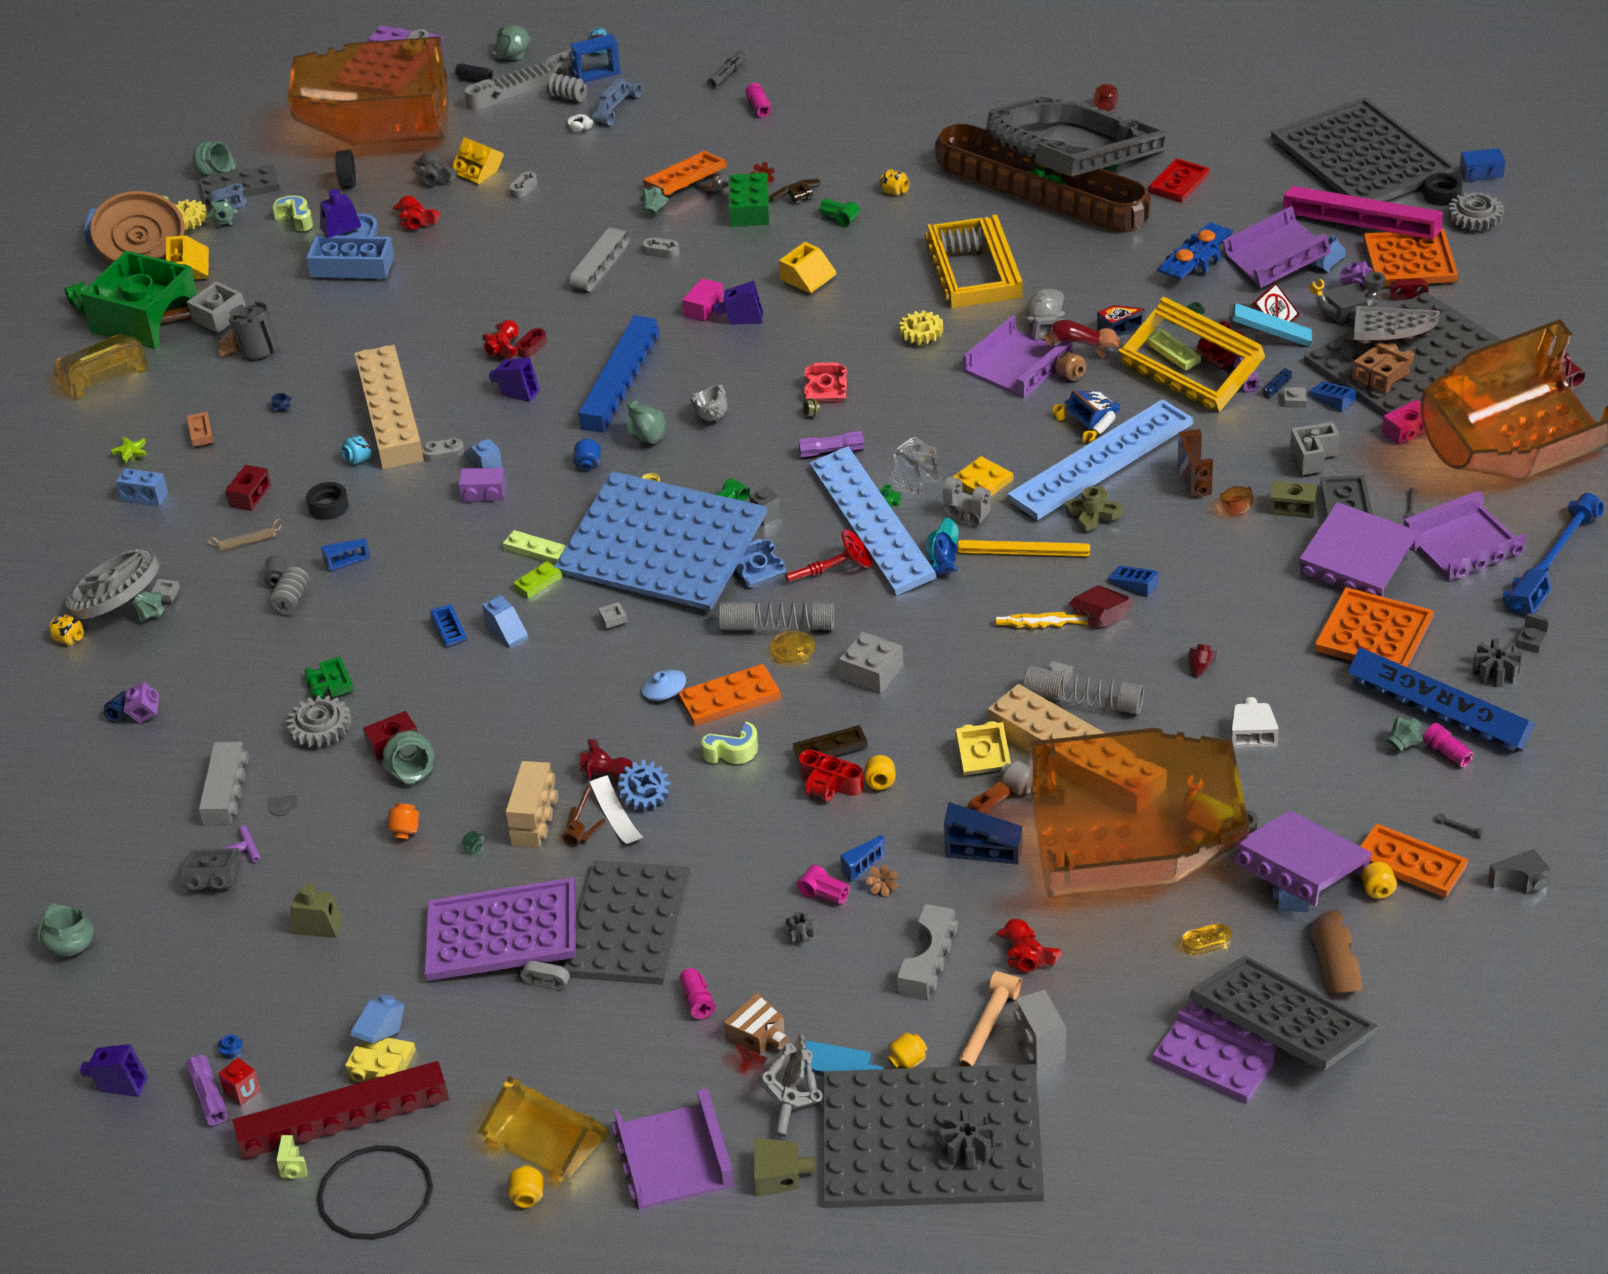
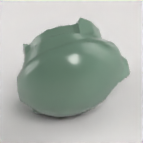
(511, 43)
(212, 159)
(645, 423)
(408, 756)
(65, 930)

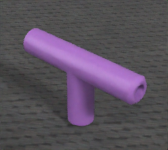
(246, 844)

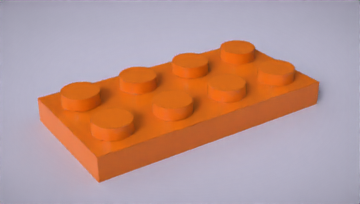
(685, 172)
(729, 695)
(1415, 860)

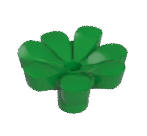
(891, 496)

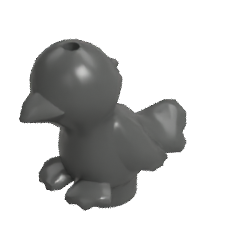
(432, 171)

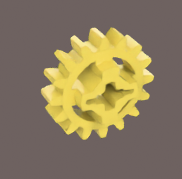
(192, 213)
(921, 327)

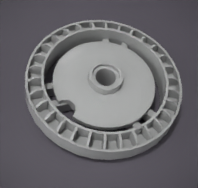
(112, 583)

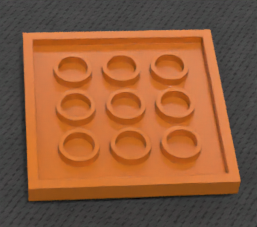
(1411, 257)
(1375, 624)

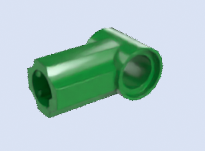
(843, 213)
(73, 295)
(735, 490)

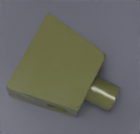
(315, 913)
(778, 1166)

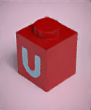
(239, 1081)

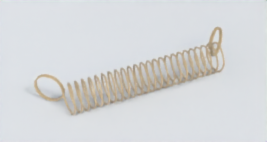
(247, 542)

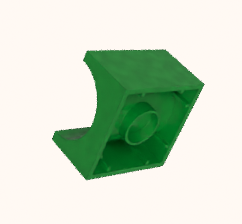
(134, 296)

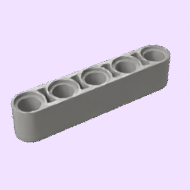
(599, 259)

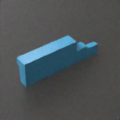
(838, 1058)

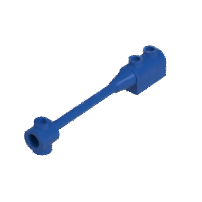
(1535, 585)

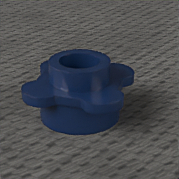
(280, 402)

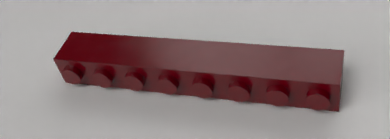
(341, 1109)

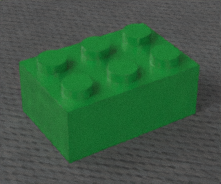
(749, 199)

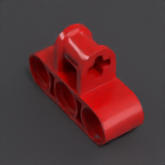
(829, 775)

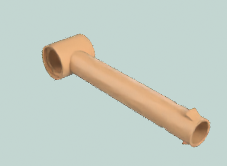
(1002, 987)

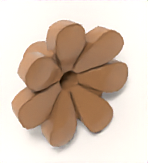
(882, 884)

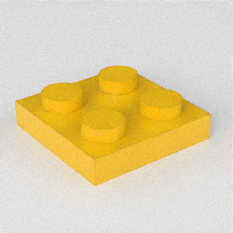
(984, 474)

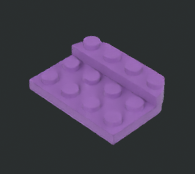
(1215, 1052)

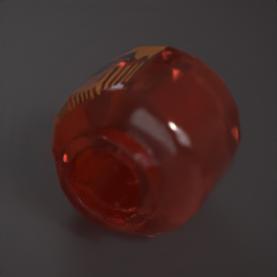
(1106, 97)

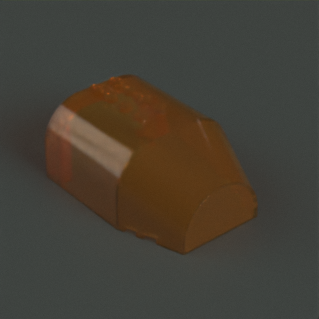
(373, 91)
(1511, 408)
(1132, 808)

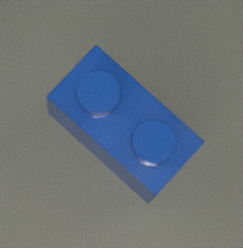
(1482, 164)

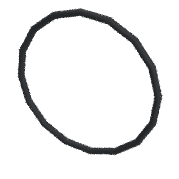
(384, 1233)

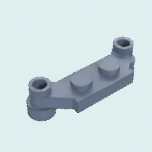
(612, 97)

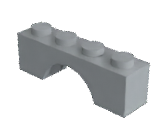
(920, 973)

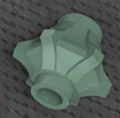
(652, 201)
(225, 207)
(147, 605)
(1404, 733)

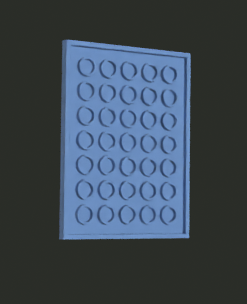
(661, 540)

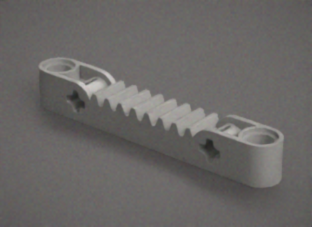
(480, 94)

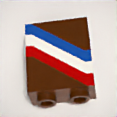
(1195, 472)

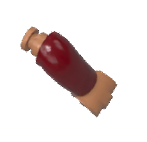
(1072, 331)

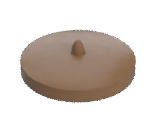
(136, 224)

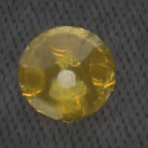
(792, 647)

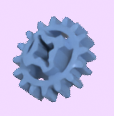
(641, 775)

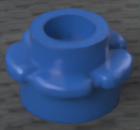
(230, 1046)

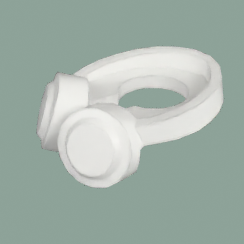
(576, 126)

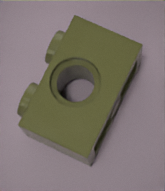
(1293, 499)

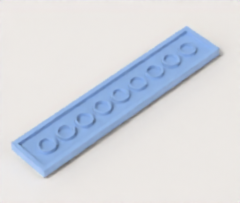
(1099, 459)
(873, 521)

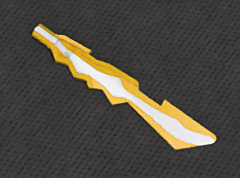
(1041, 620)

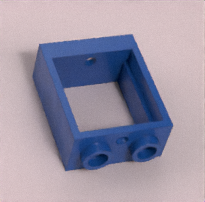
(593, 45)

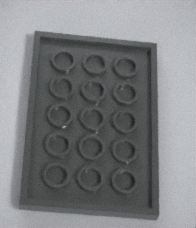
(628, 922)
(1283, 1012)

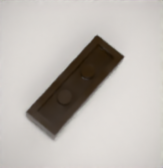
(834, 743)

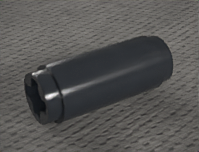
(473, 72)

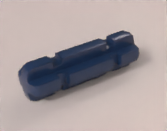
(1277, 382)

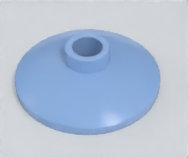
(663, 685)

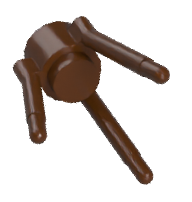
(575, 830)

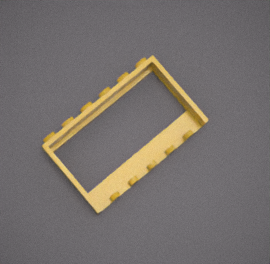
(1011, 282)
(1205, 328)

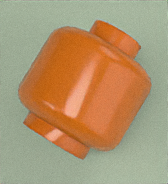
(403, 820)

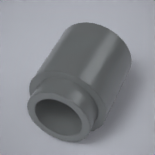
(273, 569)

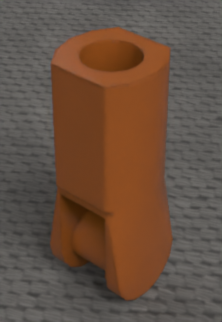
(987, 800)

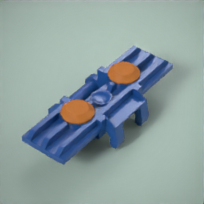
(1196, 252)

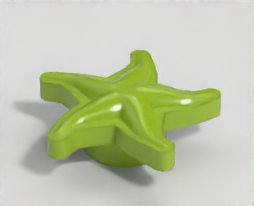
(130, 450)

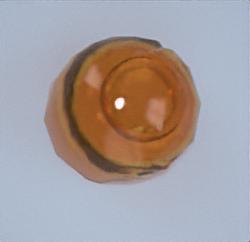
(1237, 499)

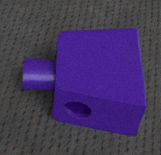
(337, 214)
(741, 305)
(516, 379)
(116, 1070)

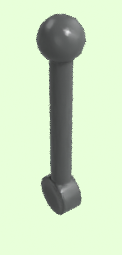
(1412, 491)
(1441, 818)

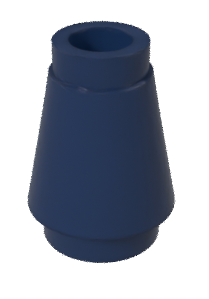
(115, 707)

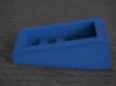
(1334, 395)
(332, 552)
(1138, 579)
(443, 613)
(862, 857)

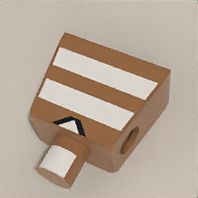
(756, 1026)

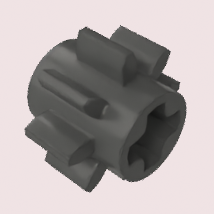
(799, 927)

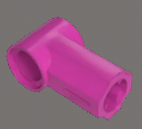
(817, 882)

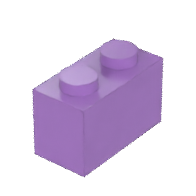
(482, 484)

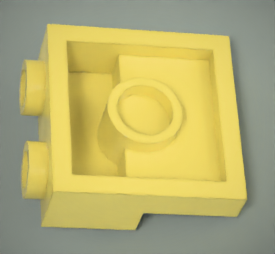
(982, 748)
(379, 1059)

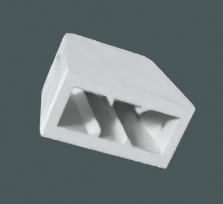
(1254, 725)

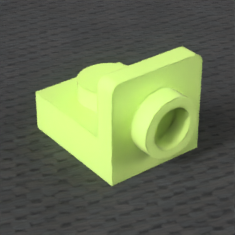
(288, 1159)

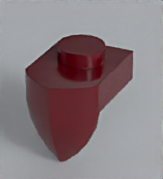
(1200, 658)

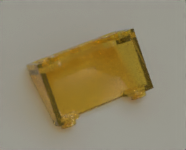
(77, 368)
(541, 1130)

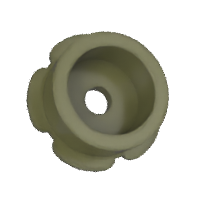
(811, 408)

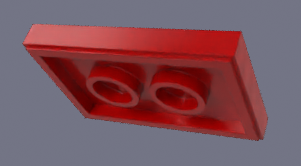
(1179, 180)

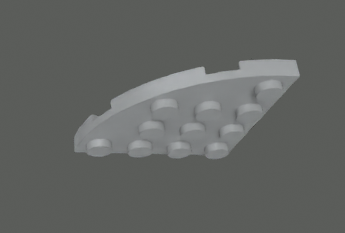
(1392, 323)

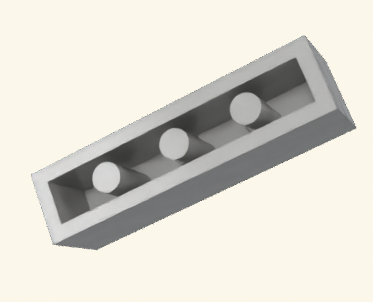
(223, 783)

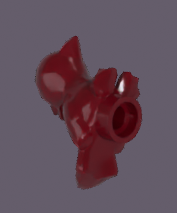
(598, 762)

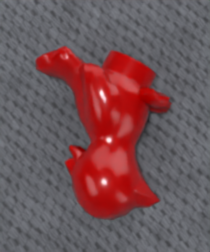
(415, 214)
(500, 341)
(1026, 950)

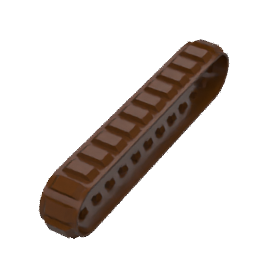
(1090, 196)

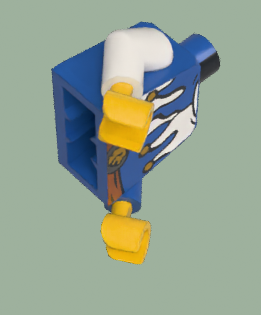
(1090, 409)

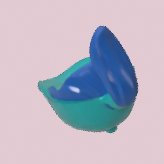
(942, 547)

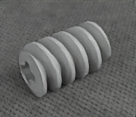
(567, 88)
(961, 240)
(289, 590)

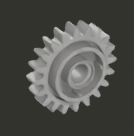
(1476, 211)
(318, 721)

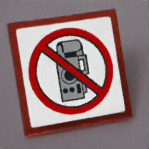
(1276, 303)

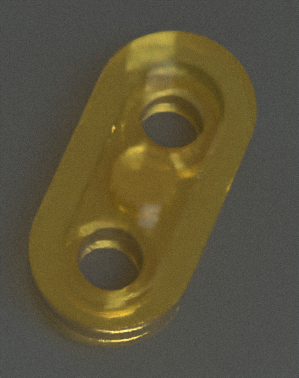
(1206, 939)

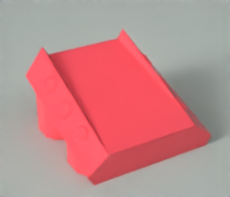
(825, 382)

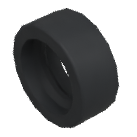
(345, 168)
(1442, 180)
(328, 510)

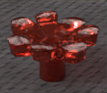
(764, 169)
(749, 1057)

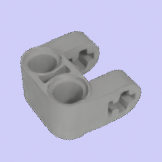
(965, 507)

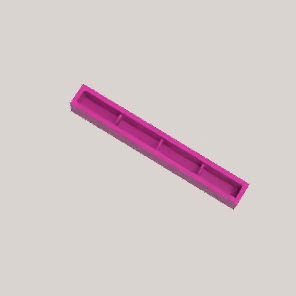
(1364, 212)

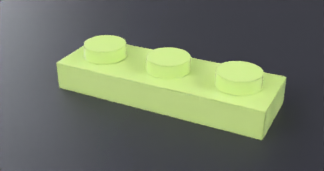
(1173, 349)
(533, 547)

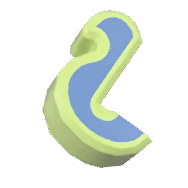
(296, 207)
(731, 749)

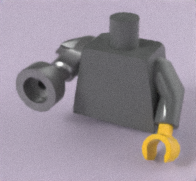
(1342, 301)

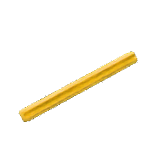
(1024, 548)

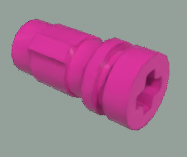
(758, 99)
(1441, 740)
(698, 997)

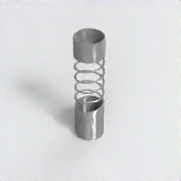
(745, 616)
(1052, 684)

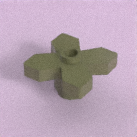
(1092, 506)

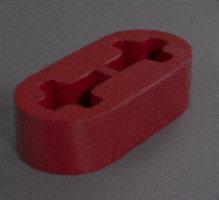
(1408, 288)
(531, 342)

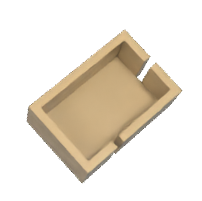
(531, 804)

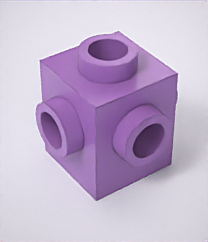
(1355, 273)
(141, 702)

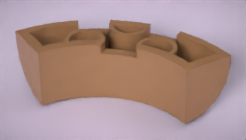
(1333, 947)

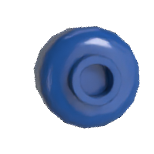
(587, 454)

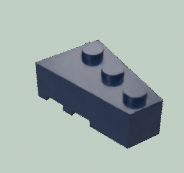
(981, 836)

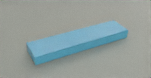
(1271, 325)

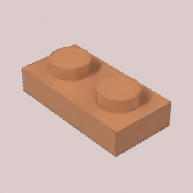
(200, 429)

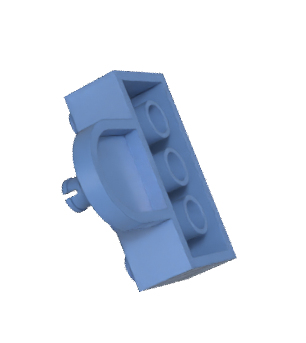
(352, 253)

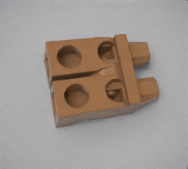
(1382, 366)

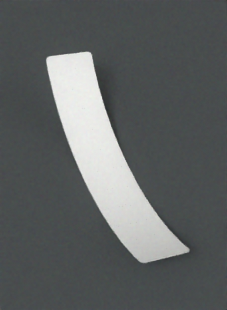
(614, 811)

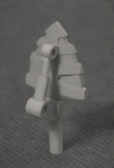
(785, 1093)

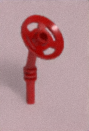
(850, 553)

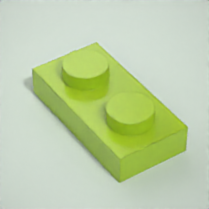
(537, 579)

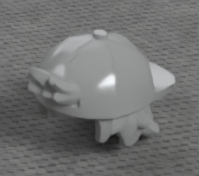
(1045, 304)
(710, 403)

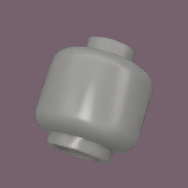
(1016, 777)

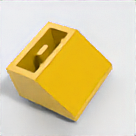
(476, 161)
(190, 253)
(806, 268)

